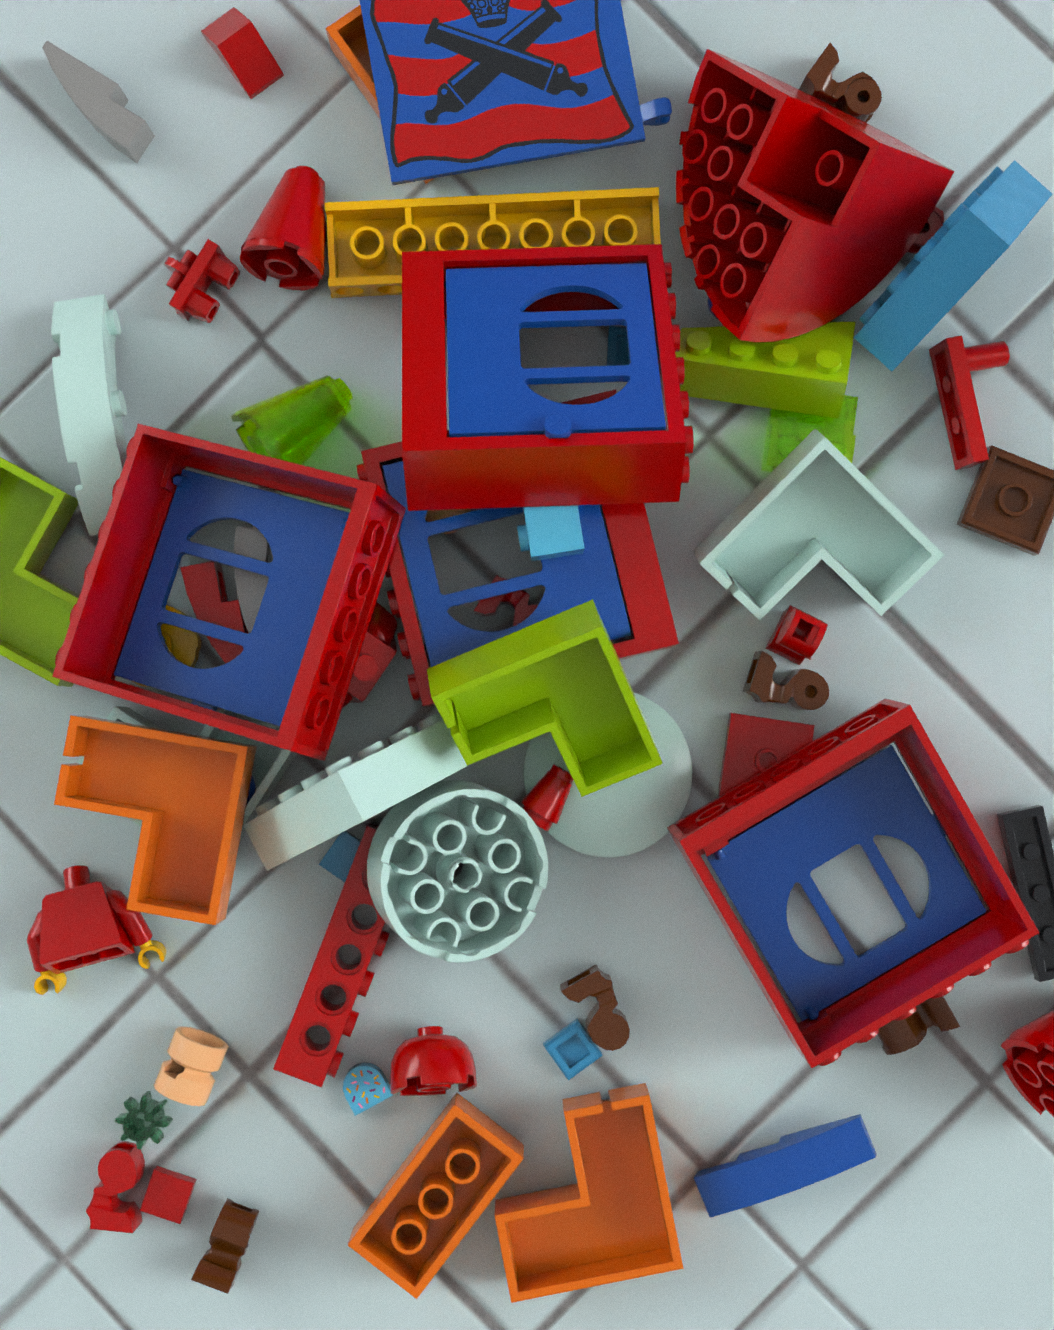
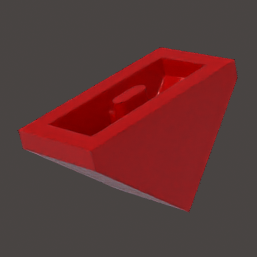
(243, 52)

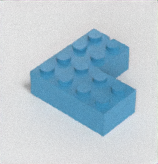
(951, 263)

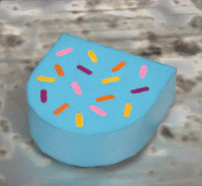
(365, 1087)

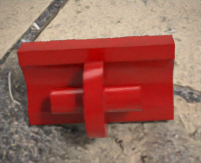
(194, 276)

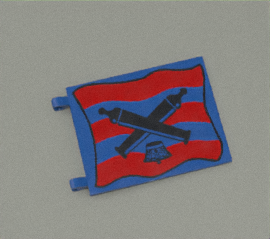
(501, 82)

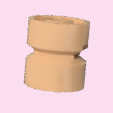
(193, 1059)

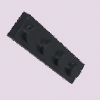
(1032, 875)

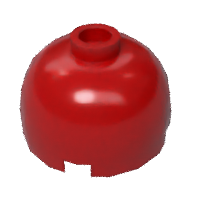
(432, 1064)

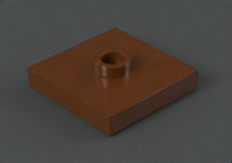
(1011, 501)

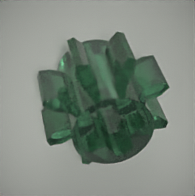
(134, 1127)

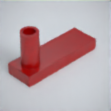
(957, 397)

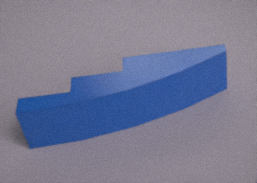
(785, 1166)

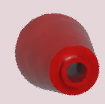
(290, 233)

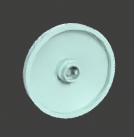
(627, 813)

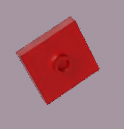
(757, 744)

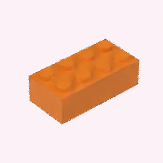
(436, 1195)

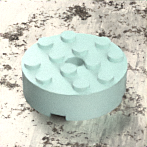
(416, 861)

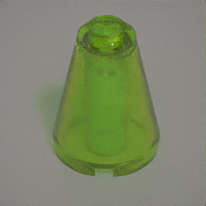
(295, 421)

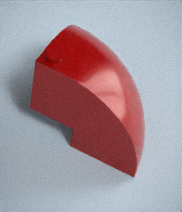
(792, 202)

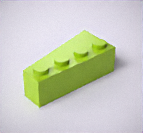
(788, 375)

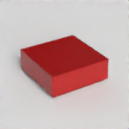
(168, 1194)

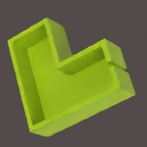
(31, 605)
(552, 680)

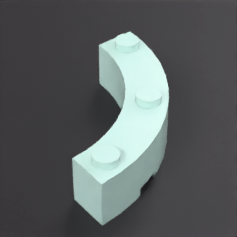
(89, 400)

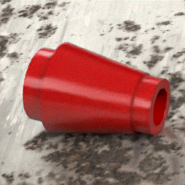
(548, 797)

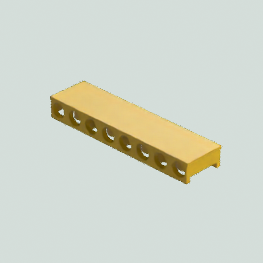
(371, 235)

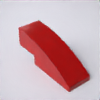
(210, 603)

